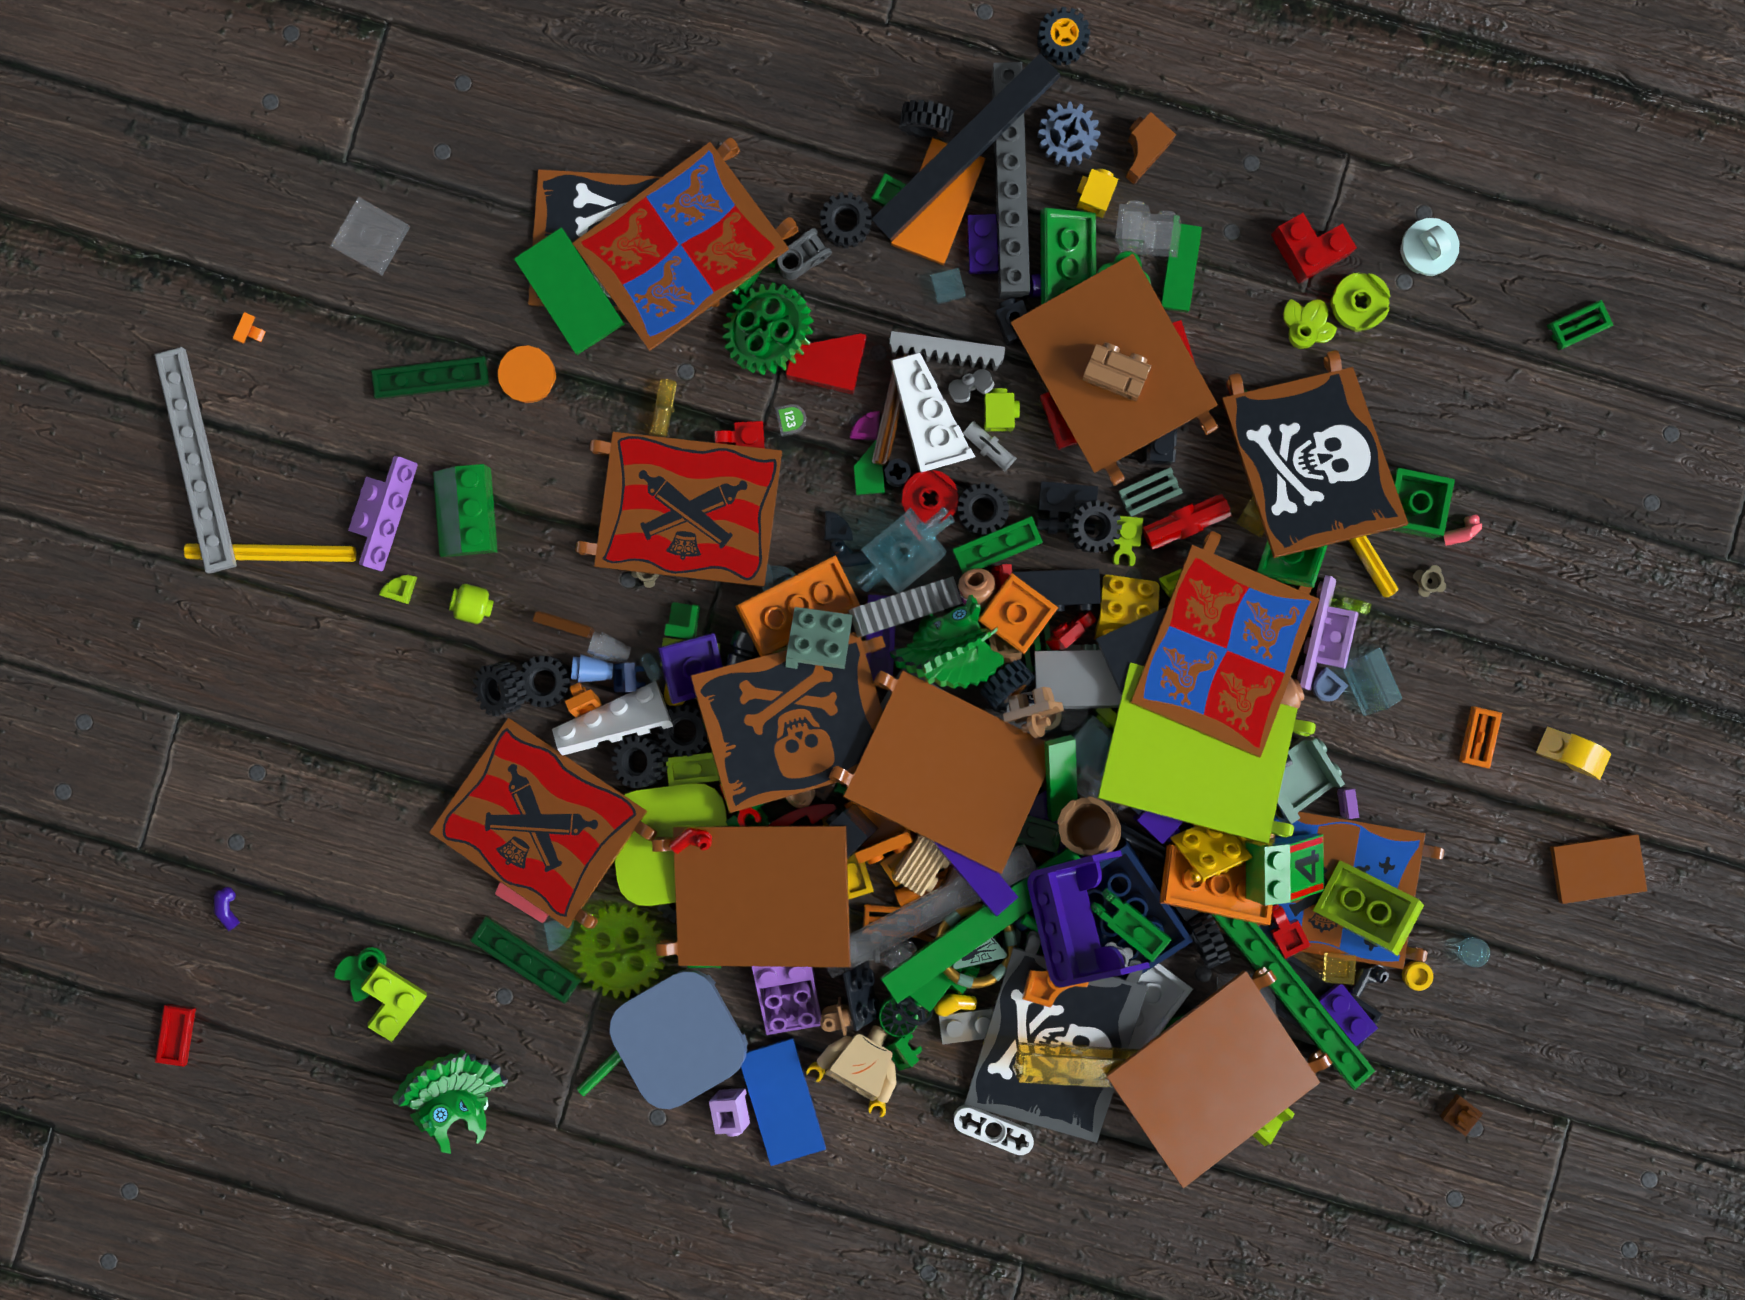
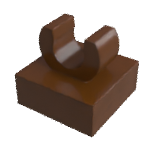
(1461, 1115)

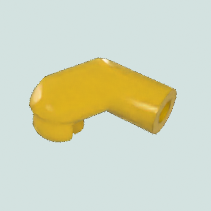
(953, 1002)

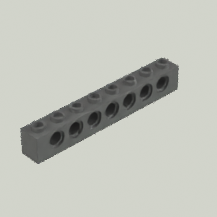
(1011, 196)

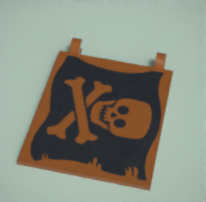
(787, 727)

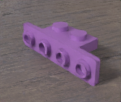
(380, 511)

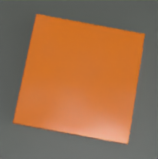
(1017, 613)

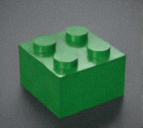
(1424, 501)

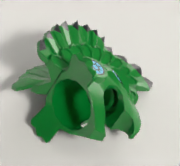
(951, 649)
(450, 1091)

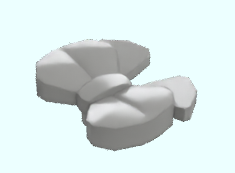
(979, 380)

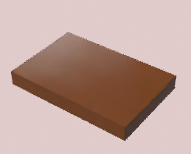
(1598, 868)

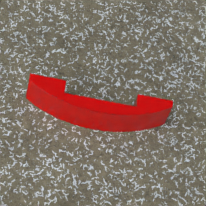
(813, 811)

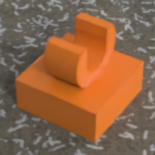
(246, 329)
(582, 700)

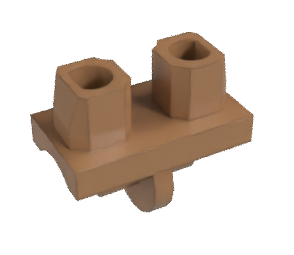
(1043, 706)

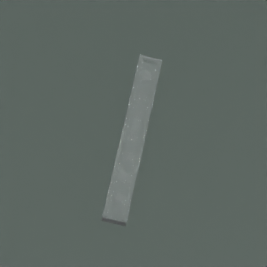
(926, 912)

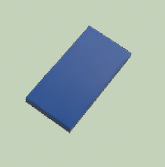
(782, 1102)

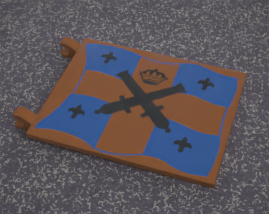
(1377, 850)

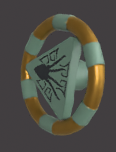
(984, 953)

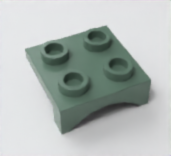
(818, 638)

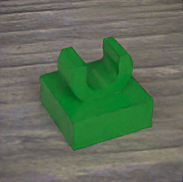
(903, 1055)

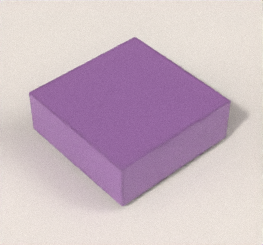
(1348, 803)

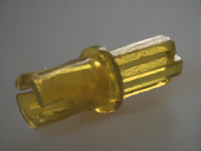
(663, 407)

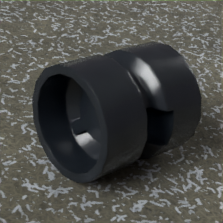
(742, 649)

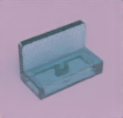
(1372, 682)

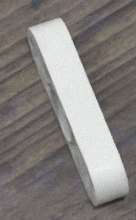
(1016, 1130)

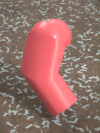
(1464, 534)

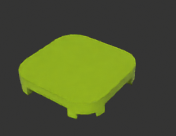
(649, 876)

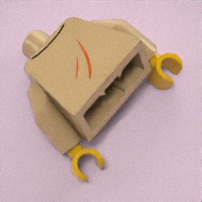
(861, 1066)

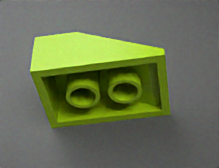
(1369, 907)

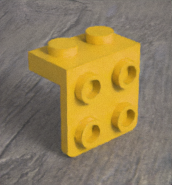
(1125, 602)

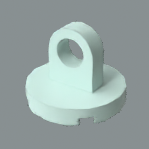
(1429, 246)

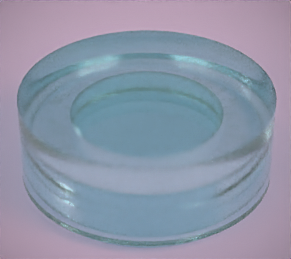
(1474, 952)

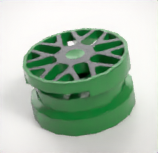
(892, 1020)

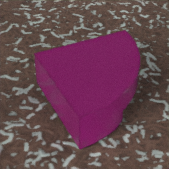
(866, 427)

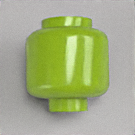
(470, 603)

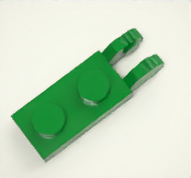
(1133, 926)

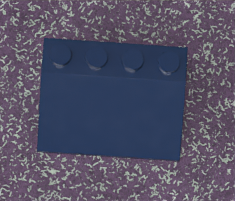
(1134, 884)

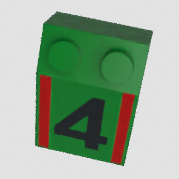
(1285, 869)

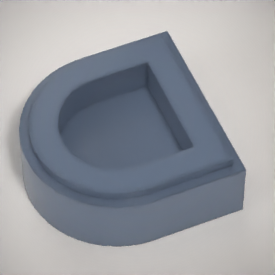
(1328, 685)

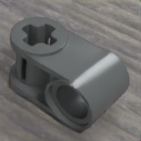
(808, 253)

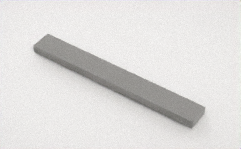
(195, 460)

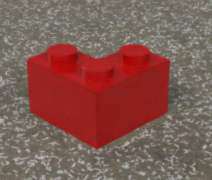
(1308, 253)

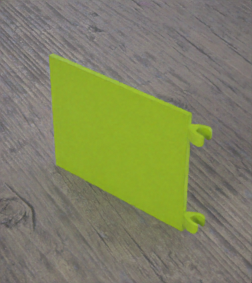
(1193, 776)

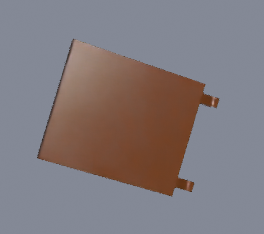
(1122, 311)
(947, 771)
(761, 897)
(1215, 1077)

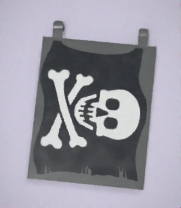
(1080, 1016)

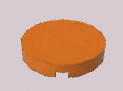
(526, 374)

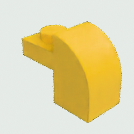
(1574, 752)

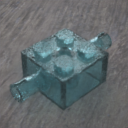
(903, 532)

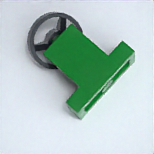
(927, 998)

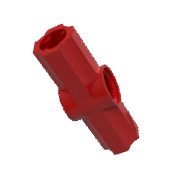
(1186, 521)

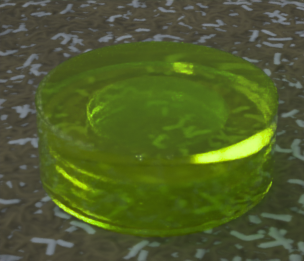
(1356, 605)

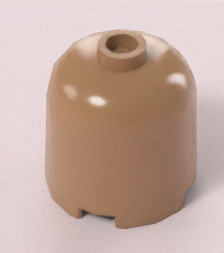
(1089, 827)

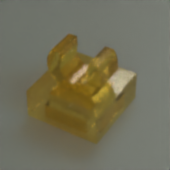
(1339, 968)

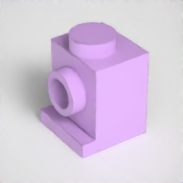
(729, 1112)

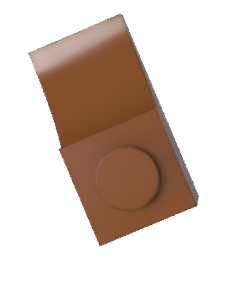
(1149, 140)

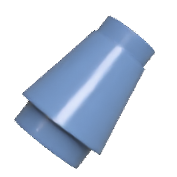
(590, 669)

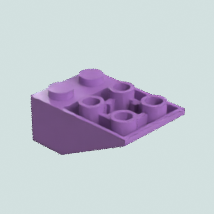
(787, 998)

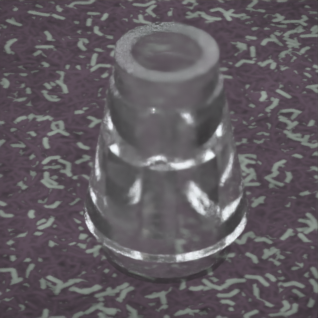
(608, 648)

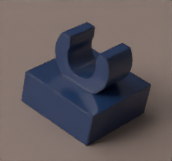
(625, 677)

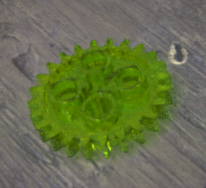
(625, 976)

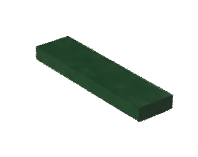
(430, 378)
(525, 959)

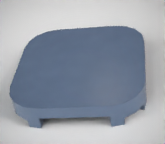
(678, 1039)

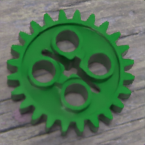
(768, 328)

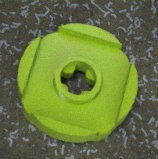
(1361, 285)

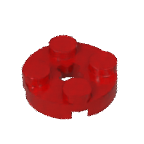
(930, 482)

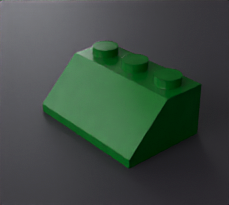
(465, 510)

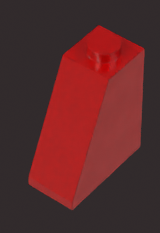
(829, 363)

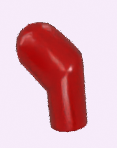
(691, 836)

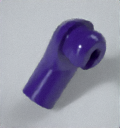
(222, 908)

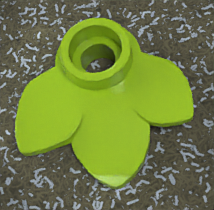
(1310, 320)

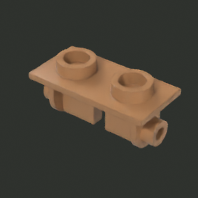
(836, 1017)

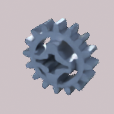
(1080, 139)

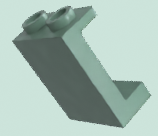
(1306, 779)

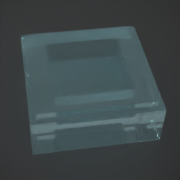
(948, 286)

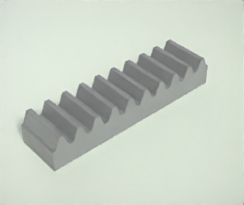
(947, 348)
(905, 606)

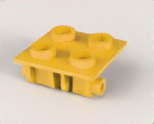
(1210, 851)

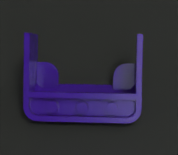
(1068, 923)

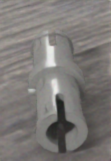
(975, 432)

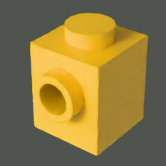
(1096, 191)

